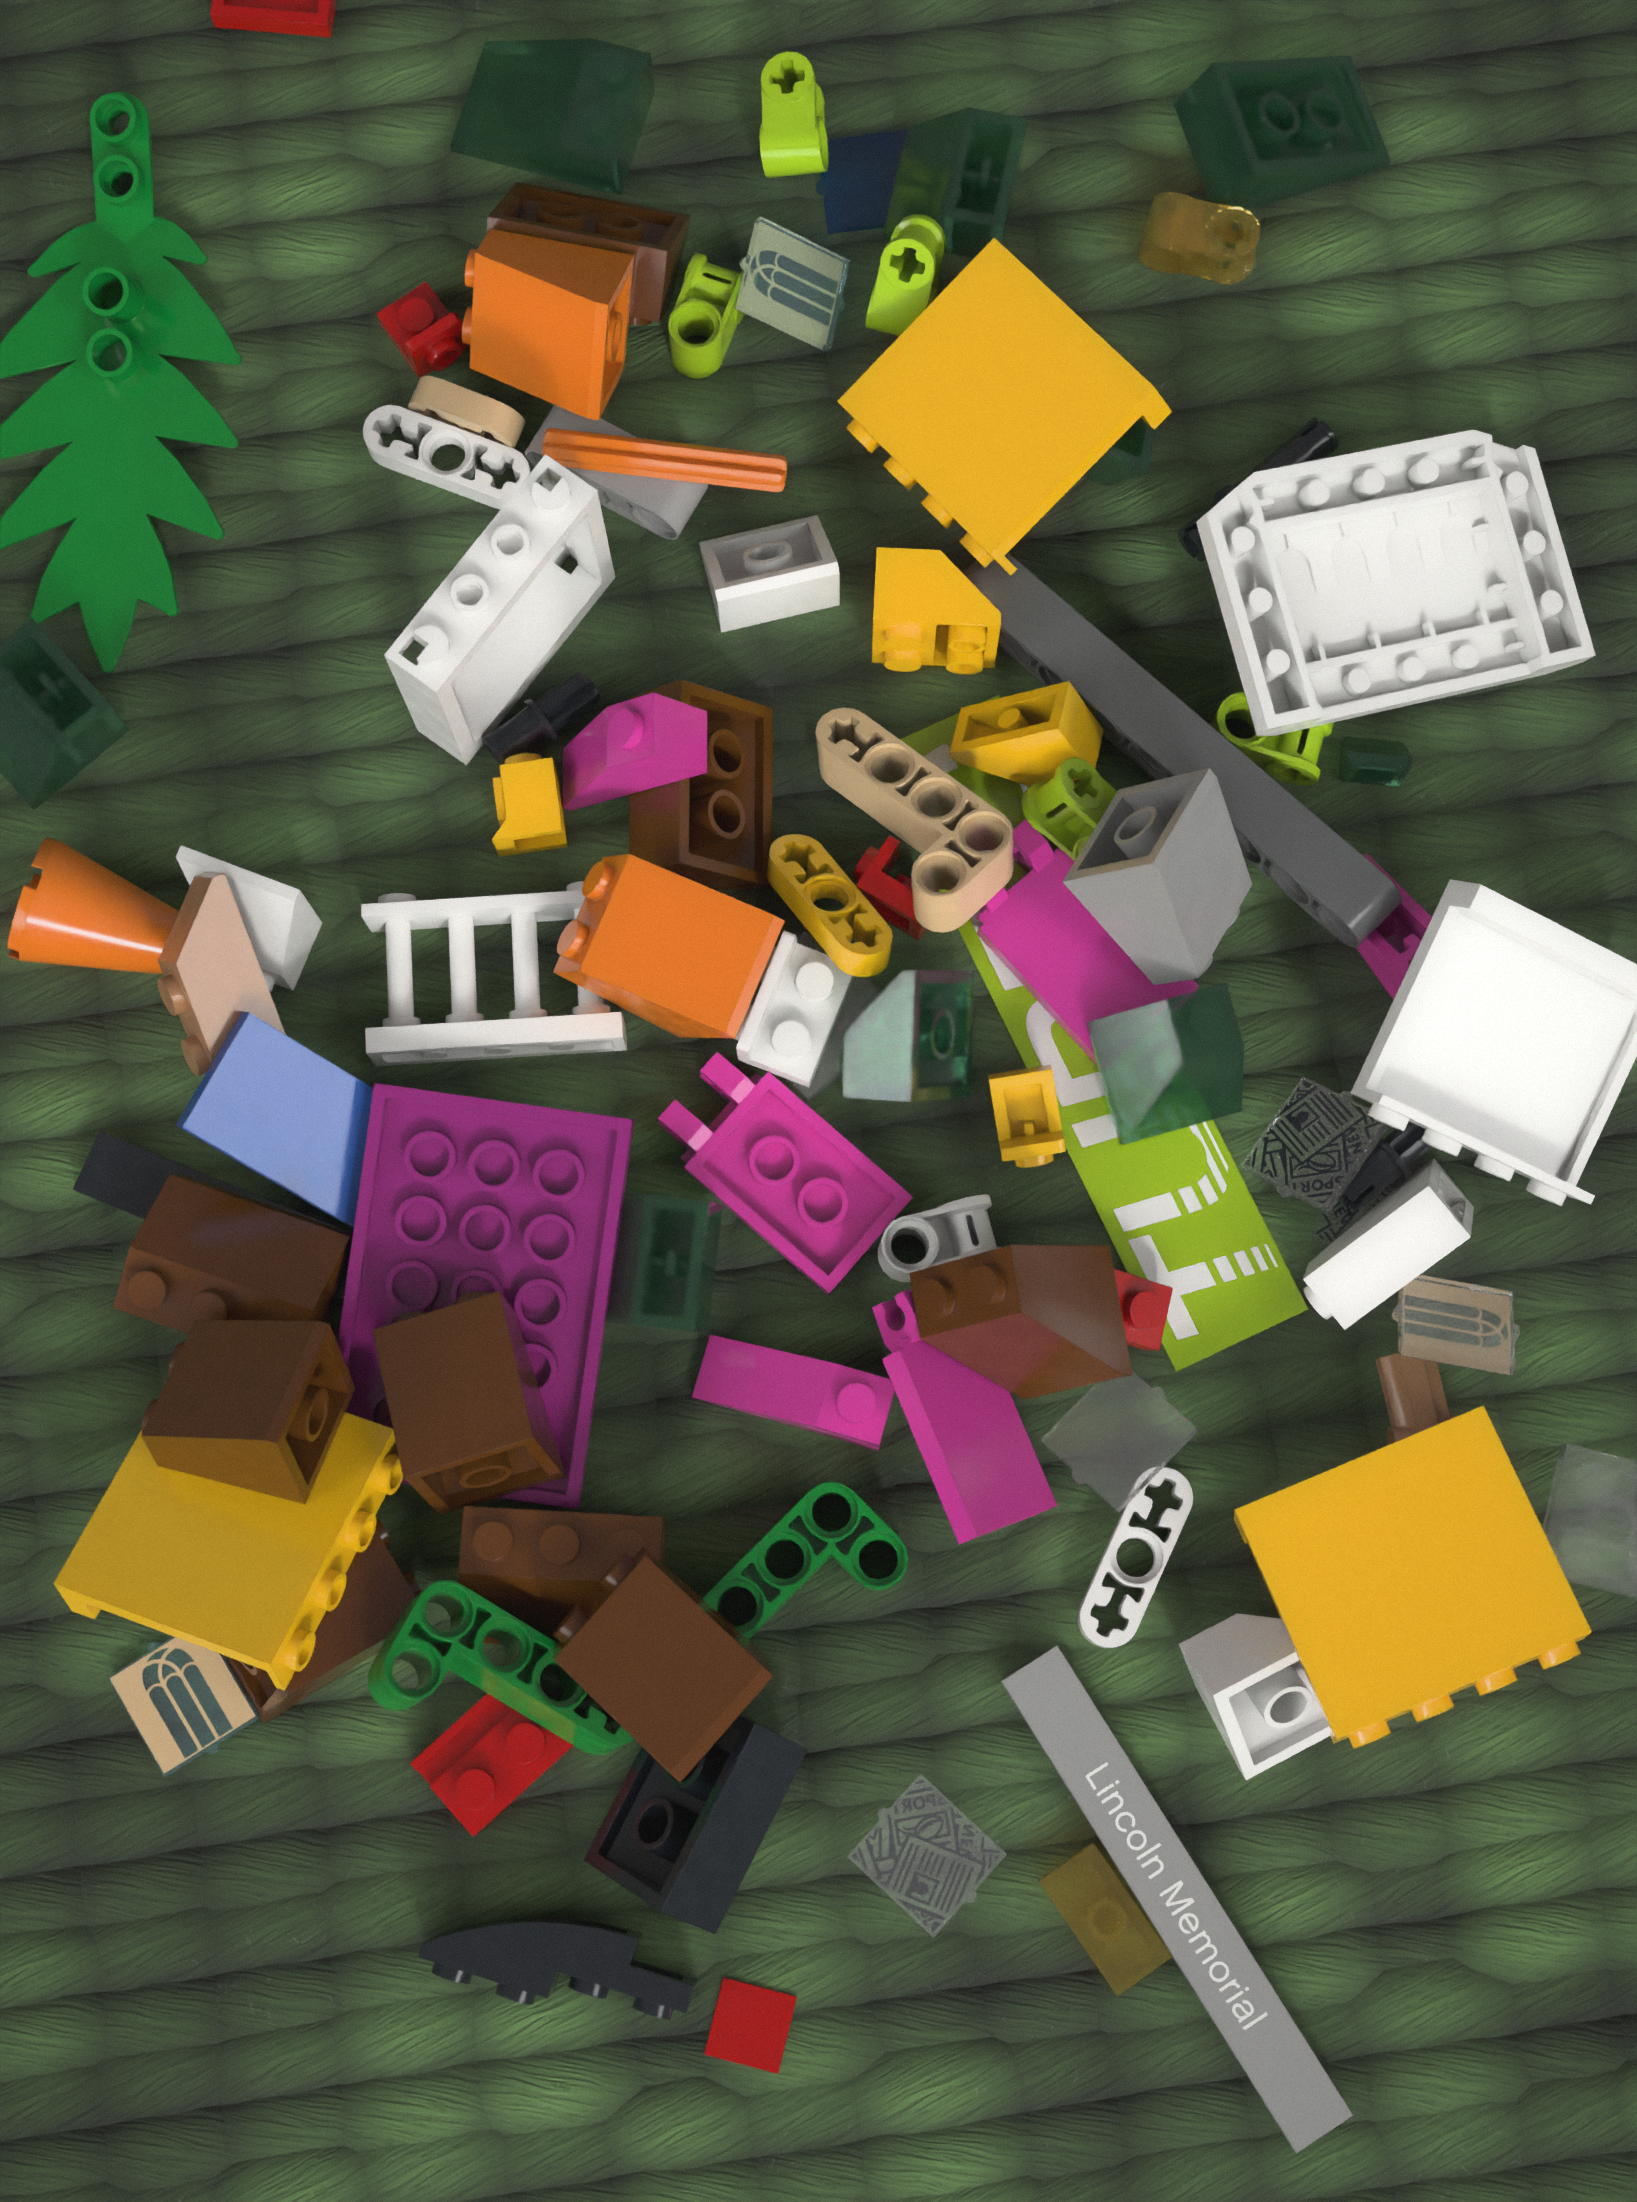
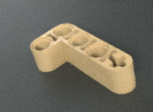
(861, 760)

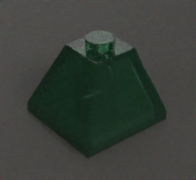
(913, 1040)
(1170, 1063)

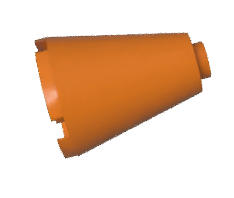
(87, 916)

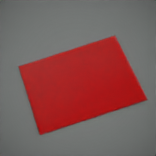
(750, 2025)

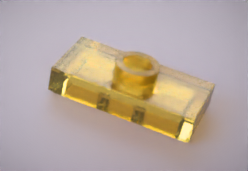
(1104, 1918)

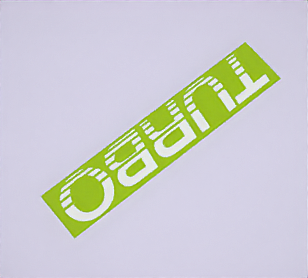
(1166, 1199)

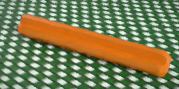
(666, 459)

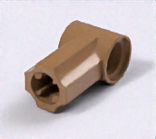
(1411, 1395)

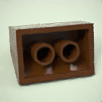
(648, 233)
(717, 822)
(229, 1259)
(548, 1560)

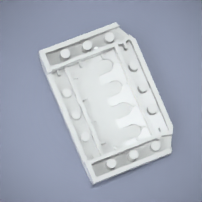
(1391, 579)

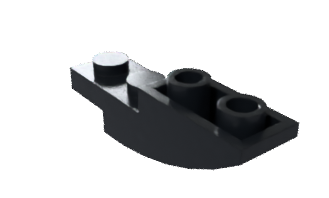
(533, 1951)

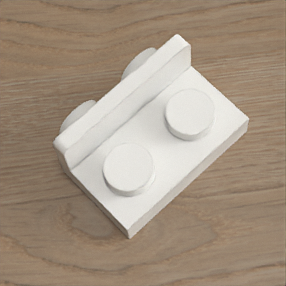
(793, 1011)

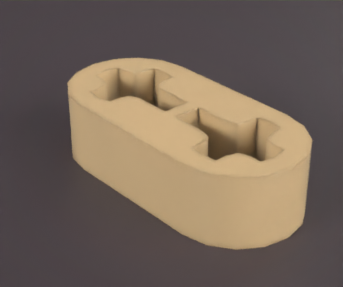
(467, 410)

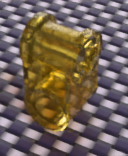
(1192, 238)

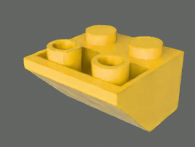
(930, 614)

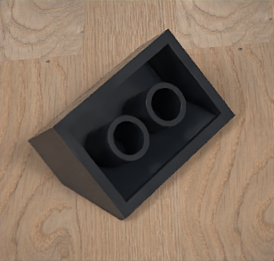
(695, 1838)

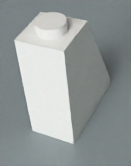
(1389, 1246)

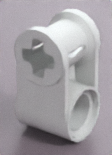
(942, 1233)

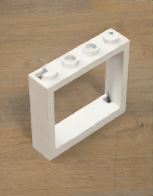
(504, 610)

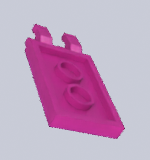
(1061, 947)
(786, 1173)
(963, 1430)

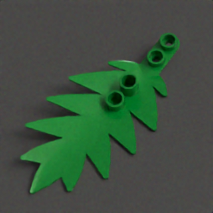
(116, 397)

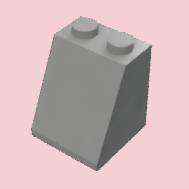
(1164, 874)

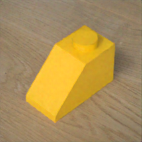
(1027, 734)

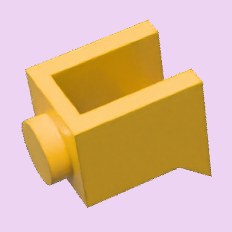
(528, 806)

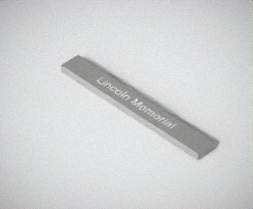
(1177, 1900)

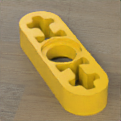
(829, 928)

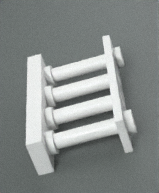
(466, 1032)

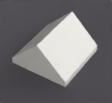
(771, 573)

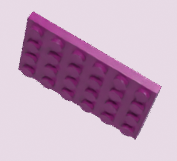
(490, 1201)

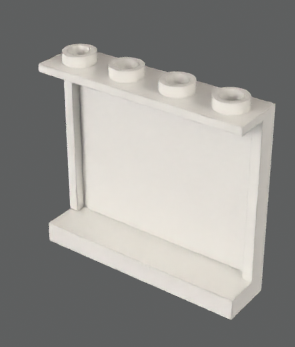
(1506, 1041)

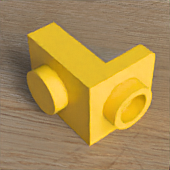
(1027, 1116)

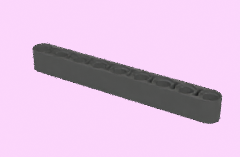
(1170, 740)

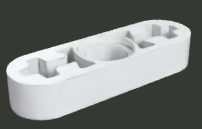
(402, 457)
(1133, 1611)

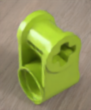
(792, 118)
(907, 282)
(705, 310)
(1277, 753)
(1075, 806)

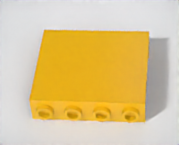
(997, 403)
(229, 1561)
(1413, 1577)

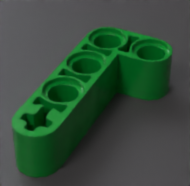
(817, 1547)
(462, 1653)

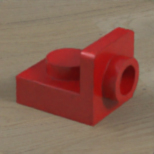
(423, 330)
(888, 895)

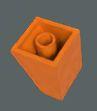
(549, 318)
(667, 948)

